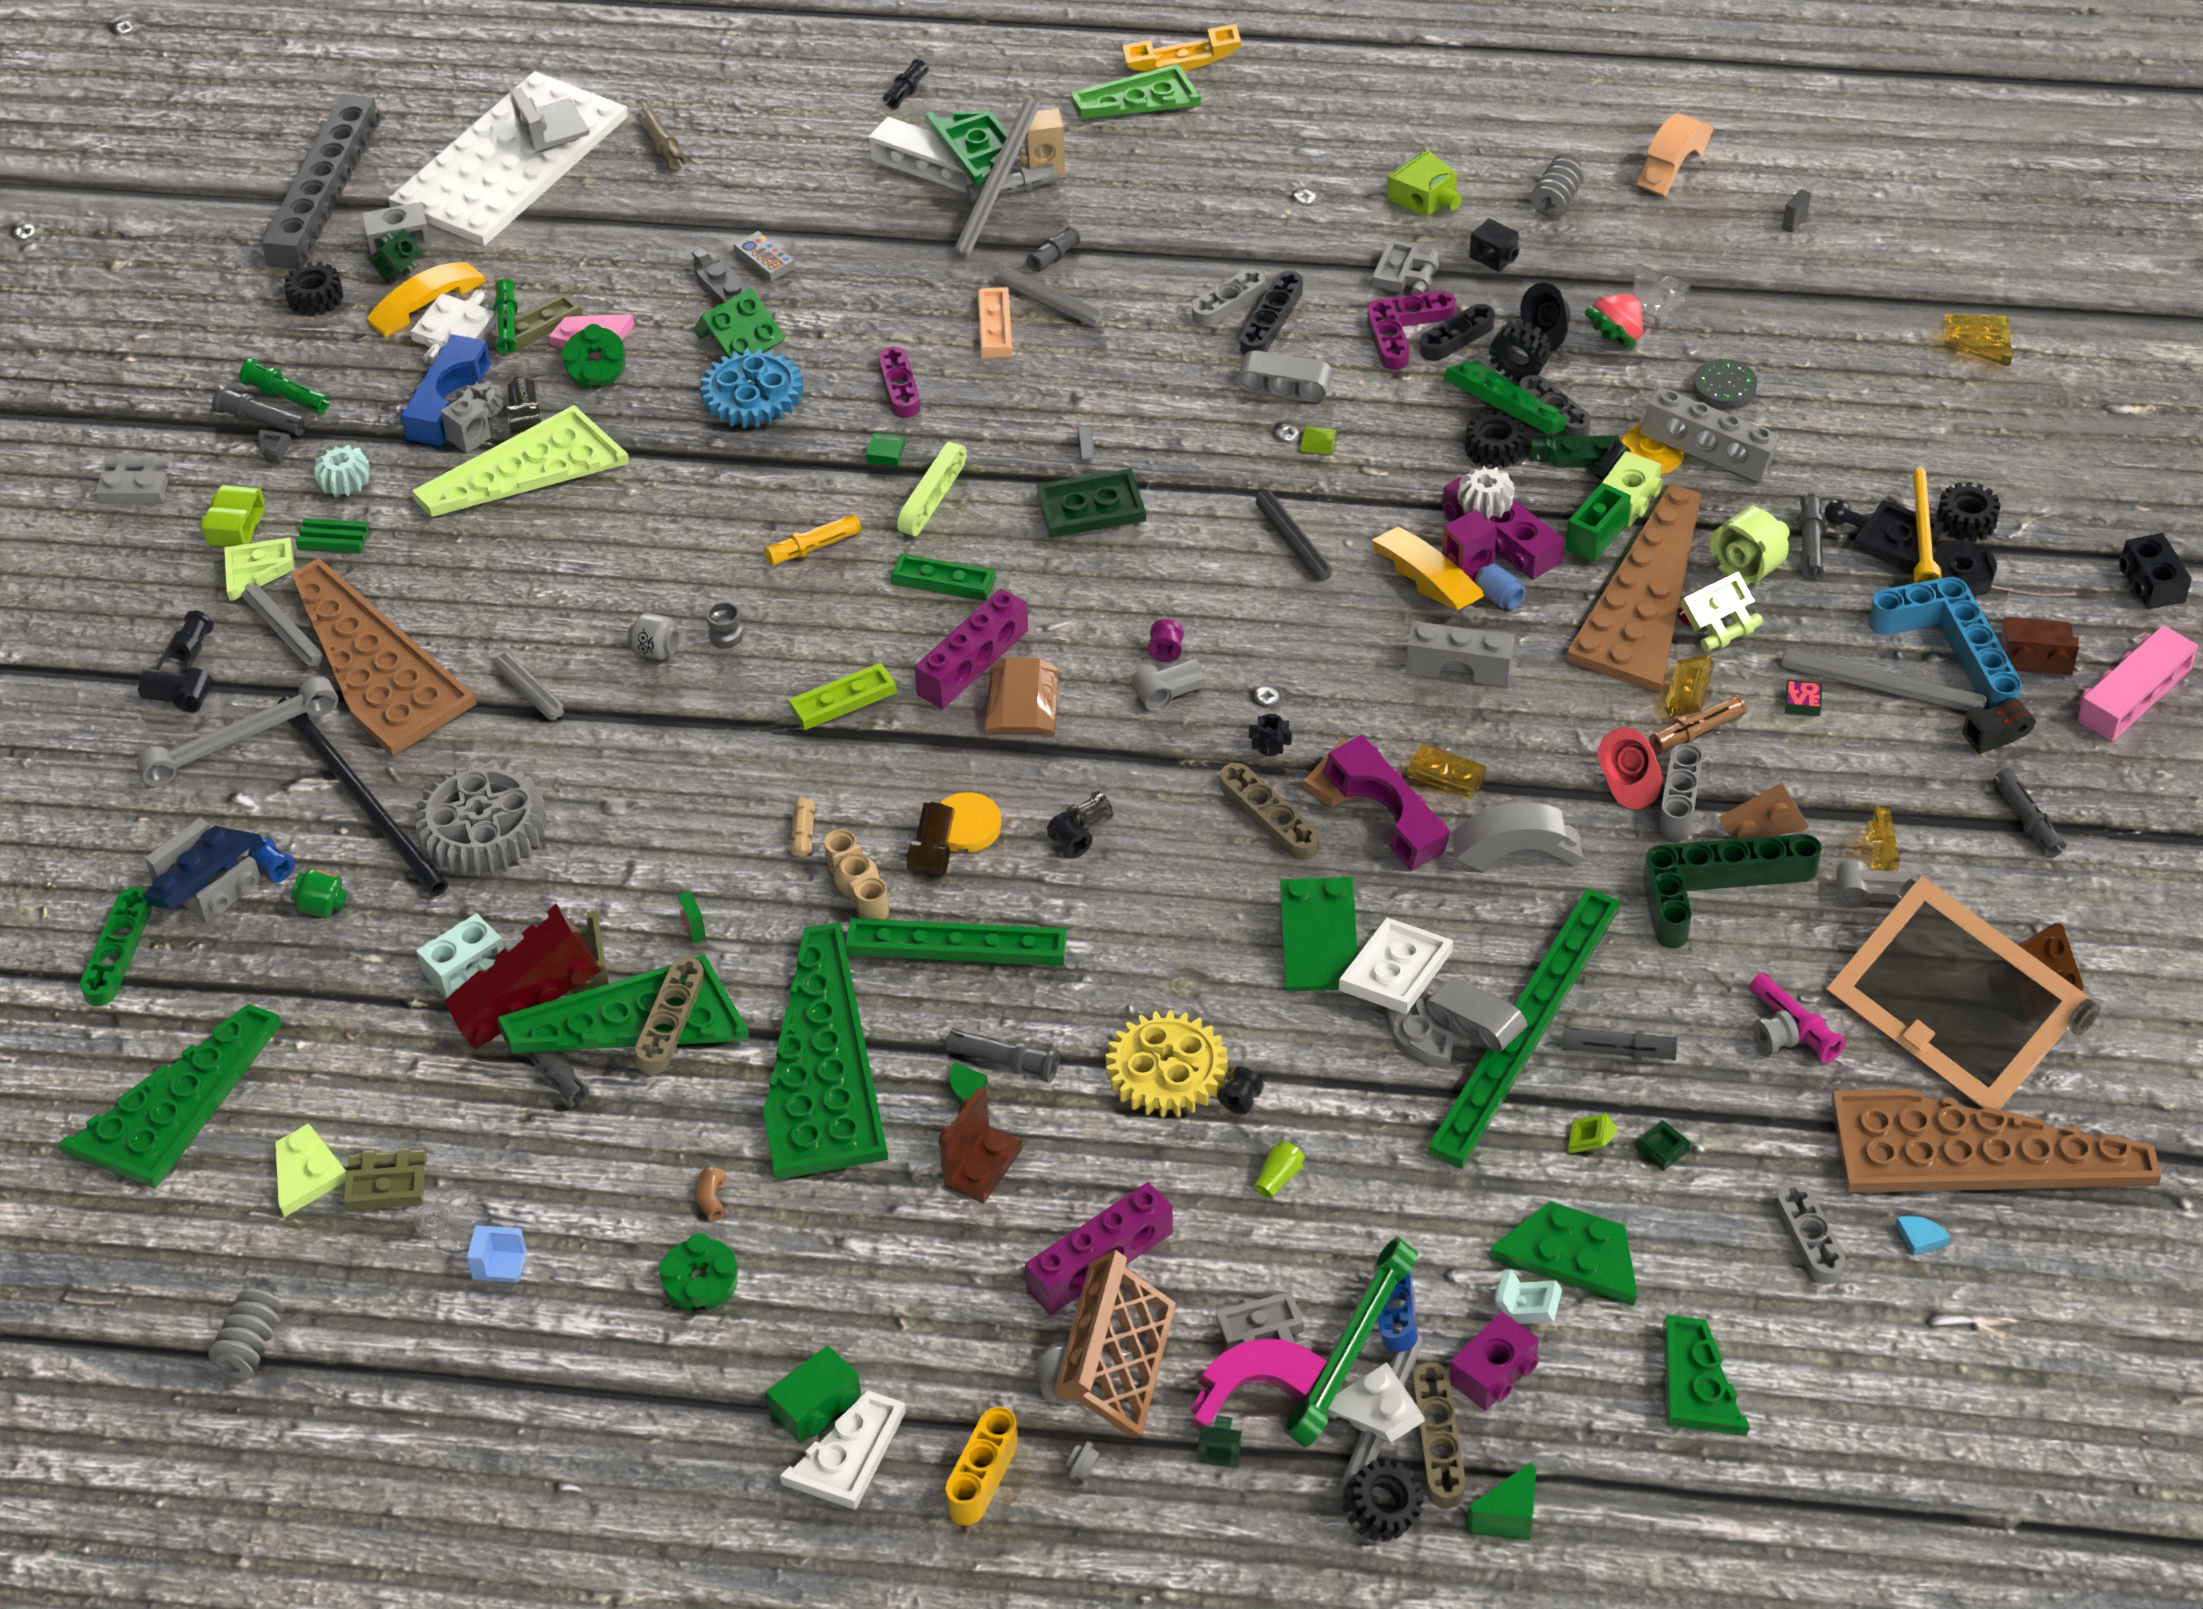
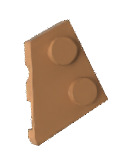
(1765, 816)

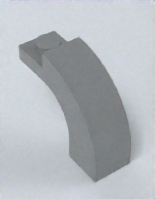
(1513, 828)

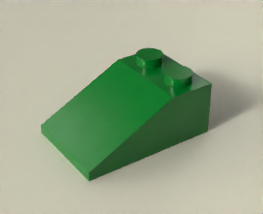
(1317, 931)

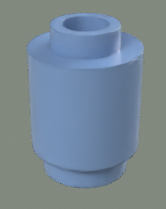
(1500, 586)

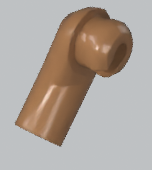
(708, 1182)

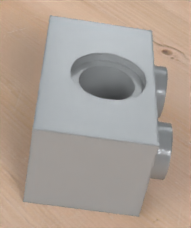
(393, 219)

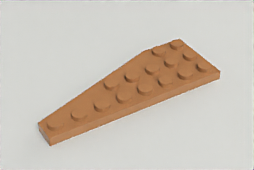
(382, 674)
(1923, 1144)

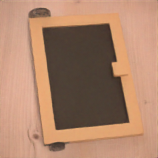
(1960, 995)

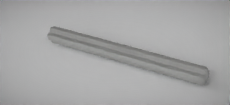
(997, 177)
(1881, 680)

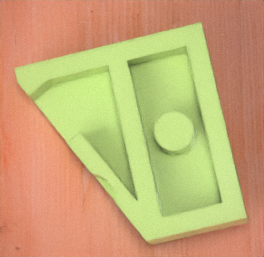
(256, 564)
(305, 1169)

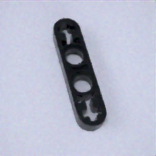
(1277, 315)

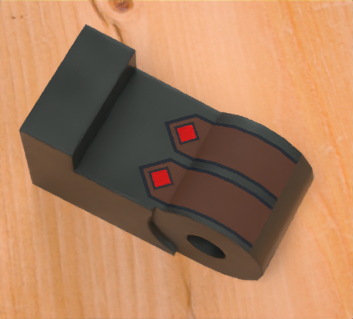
(1997, 725)

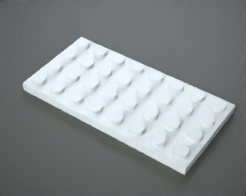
(495, 172)

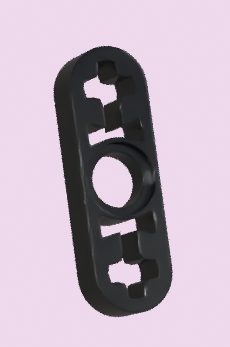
(1440, 343)

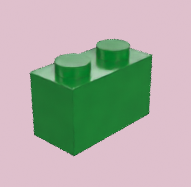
(1598, 522)
(814, 1394)

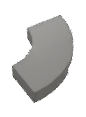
(1421, 1036)

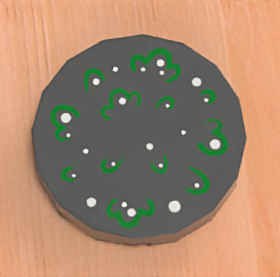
(1725, 384)

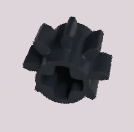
(1270, 734)

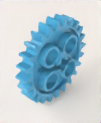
(751, 387)

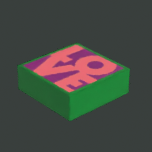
(691, 916)

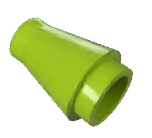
(1281, 1165)

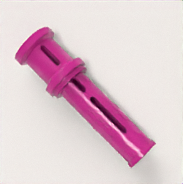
(1810, 1026)

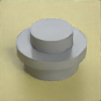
(1082, 1461)

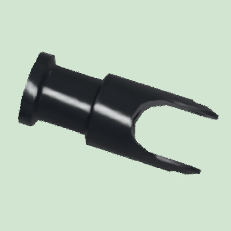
(187, 643)

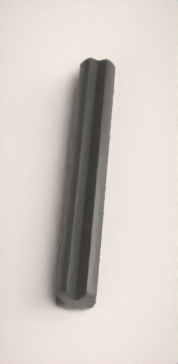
(1293, 535)

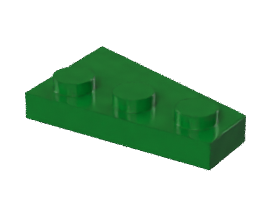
(1695, 1382)

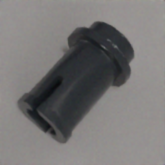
(1609, 459)

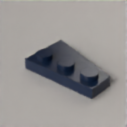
(190, 873)

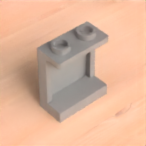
(223, 886)

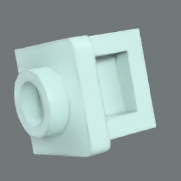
(1527, 1300)

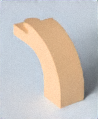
(1668, 150)

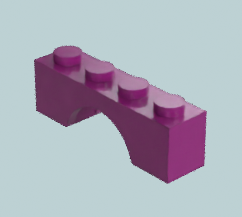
(1362, 771)

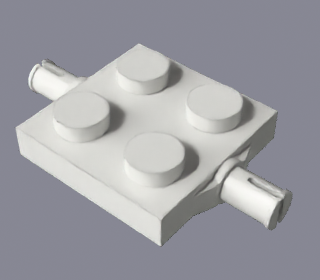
(451, 317)

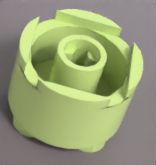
(1750, 544)

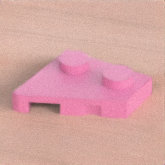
(570, 325)

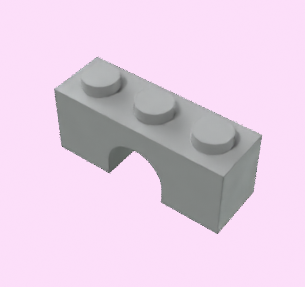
(1483, 651)

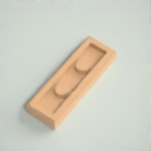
(994, 322)

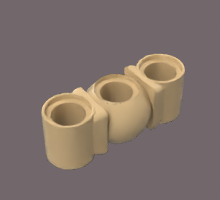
(856, 875)

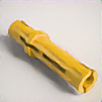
(800, 544)

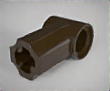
(931, 849)

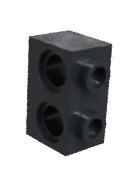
(2155, 571)

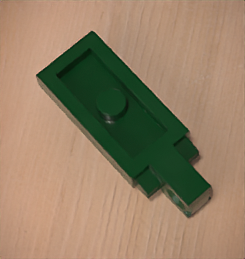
(1571, 450)

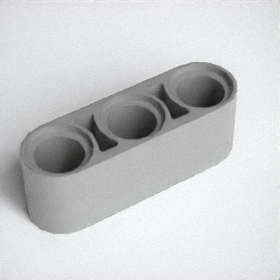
(1284, 376)
(1680, 792)
(1476, 1014)

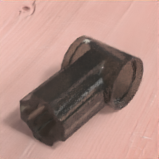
(523, 405)

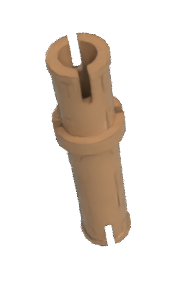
(1686, 729)

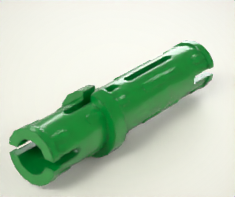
(505, 295)

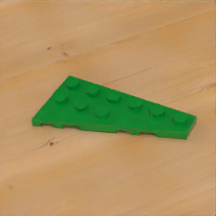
(617, 1014)
(172, 1105)

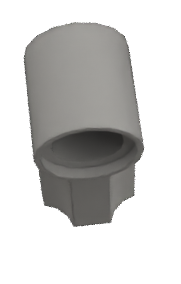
(1159, 686)
(1860, 885)

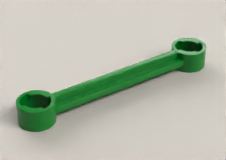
(1310, 1415)

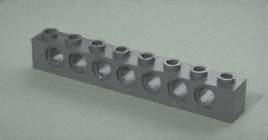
(321, 181)

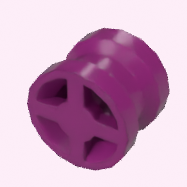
(1166, 640)

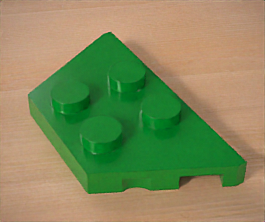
(971, 139)
(1572, 1250)

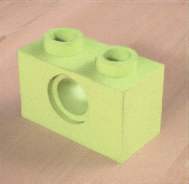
(1637, 478)

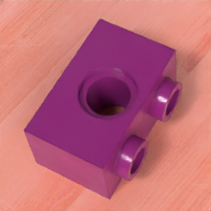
(1470, 543)
(1500, 1342)

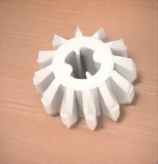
(1486, 492)

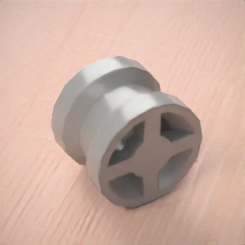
(1776, 1032)

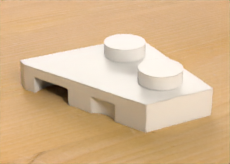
(1377, 1405)

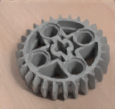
(480, 819)

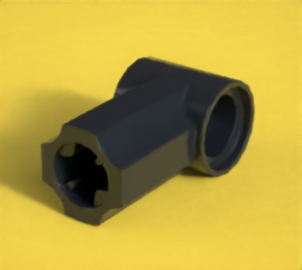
(184, 690)

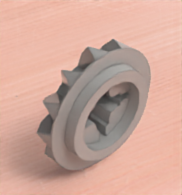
(493, 394)

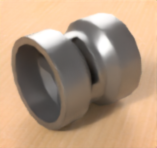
(724, 624)

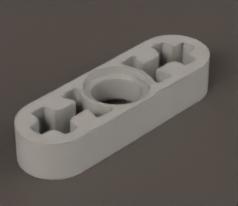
(1212, 308)
(1810, 1249)

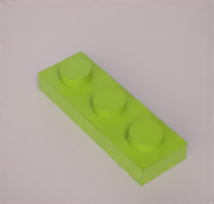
(842, 696)

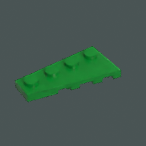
(1505, 395)

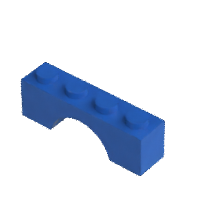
(458, 364)

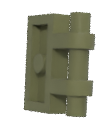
(385, 1187)

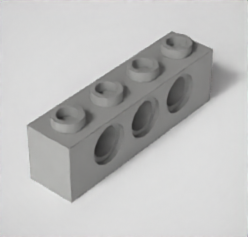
(1709, 434)

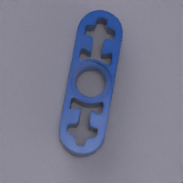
(1404, 1314)

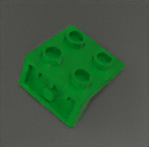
(740, 325)

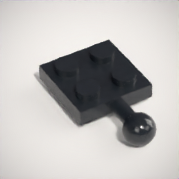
(1886, 534)

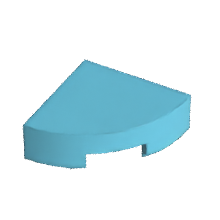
(1921, 1234)

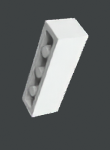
(916, 153)

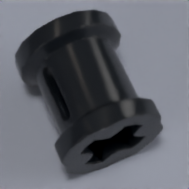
(1069, 835)

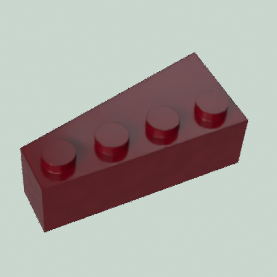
(533, 972)

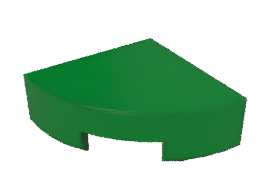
(965, 1081)

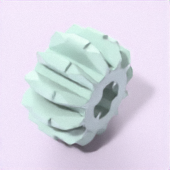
(341, 470)

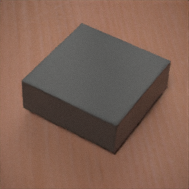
(1796, 210)

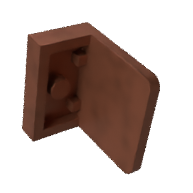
(2040, 645)

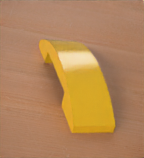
(1189, 55)
(418, 291)

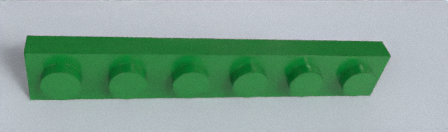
(956, 941)

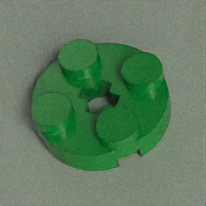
(591, 340)
(696, 1254)

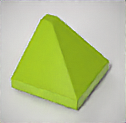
(1318, 440)
(1591, 1133)

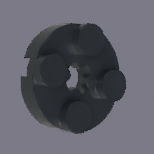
(1978, 566)

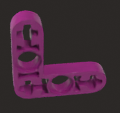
(1440, 308)

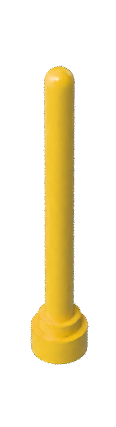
(1926, 568)

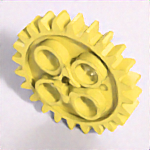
(1166, 1063)

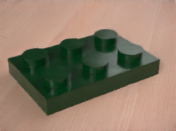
(1091, 502)

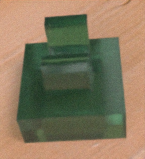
(1220, 1444)

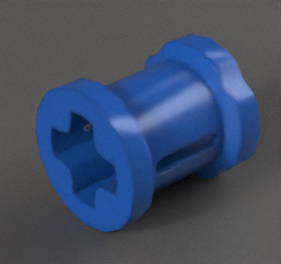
(274, 862)

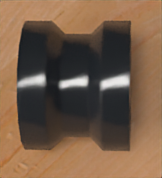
(1240, 1090)

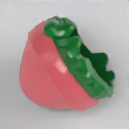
(1617, 318)

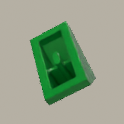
(1506, 1508)

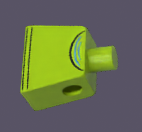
(1424, 185)

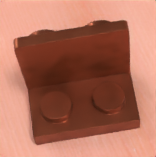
(974, 1152)

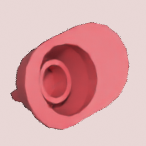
(1630, 768)

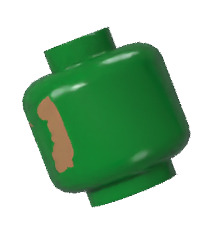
(318, 893)

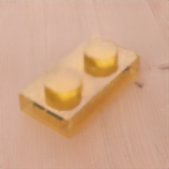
(1689, 685)
(1447, 771)
(1882, 834)

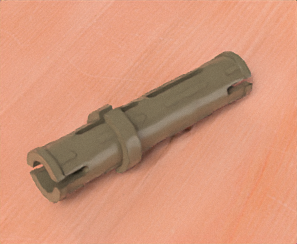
(664, 142)

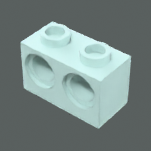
(459, 954)

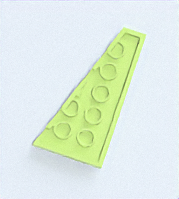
(541, 456)

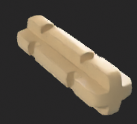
(802, 827)

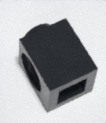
(1494, 245)

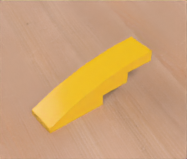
(1430, 569)

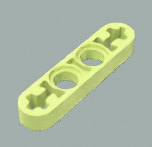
(931, 489)

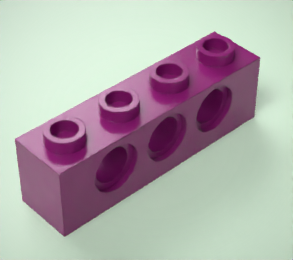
(1520, 535)
(971, 648)
(1127, 1226)

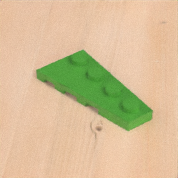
(1139, 93)

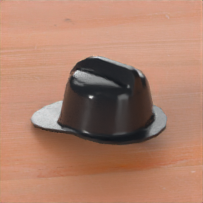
(1548, 311)

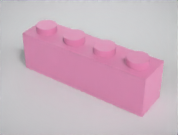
(2136, 683)

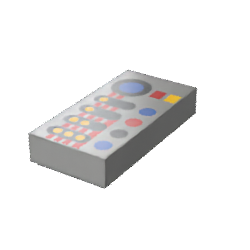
(764, 256)

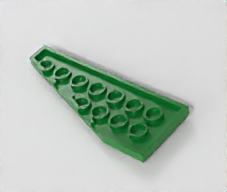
(822, 1086)

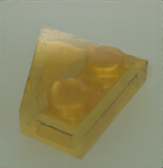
(1980, 336)

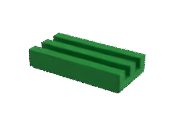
(332, 535)

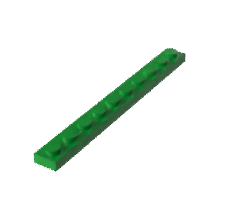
(1539, 1005)

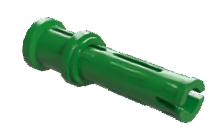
(273, 382)

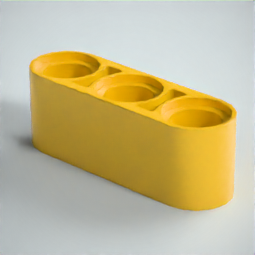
(978, 1482)

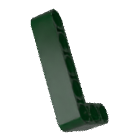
(1719, 864)

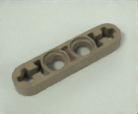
(1272, 808)
(671, 1015)
(1439, 1434)

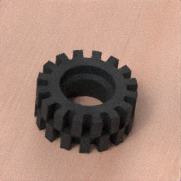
(313, 288)
(1525, 339)
(1495, 452)
(1970, 499)
(1397, 1485)

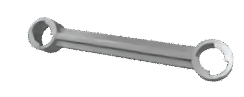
(236, 732)

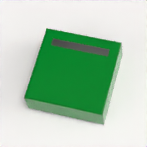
(885, 449)

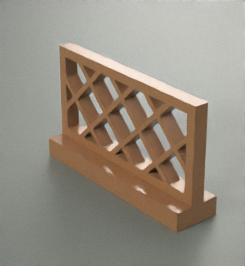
(1093, 1329)

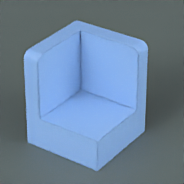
(496, 1254)

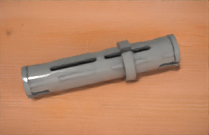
(1019, 181)

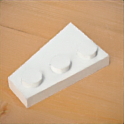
(850, 1454)

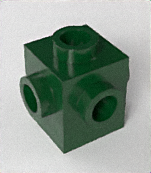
(395, 254)

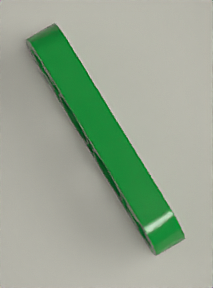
(120, 946)

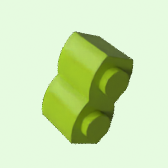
(232, 515)

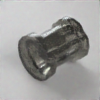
(1098, 804)

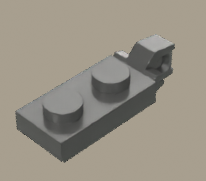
(716, 277)

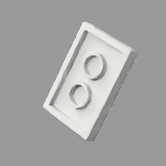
(1396, 965)

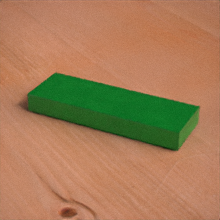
(943, 577)

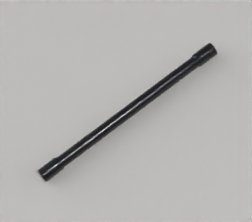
(423, 870)

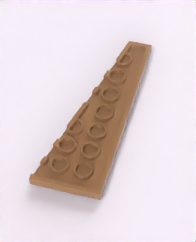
(1637, 613)

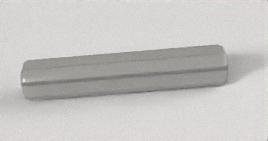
(528, 686)

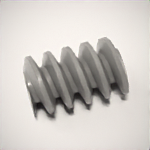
(1557, 185)
(245, 1333)

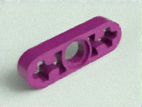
(896, 391)

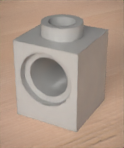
(465, 424)

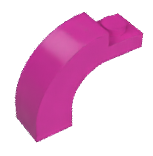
(1261, 1360)

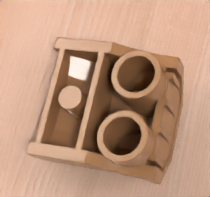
(1022, 697)

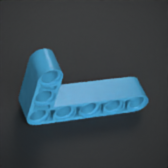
(1955, 610)

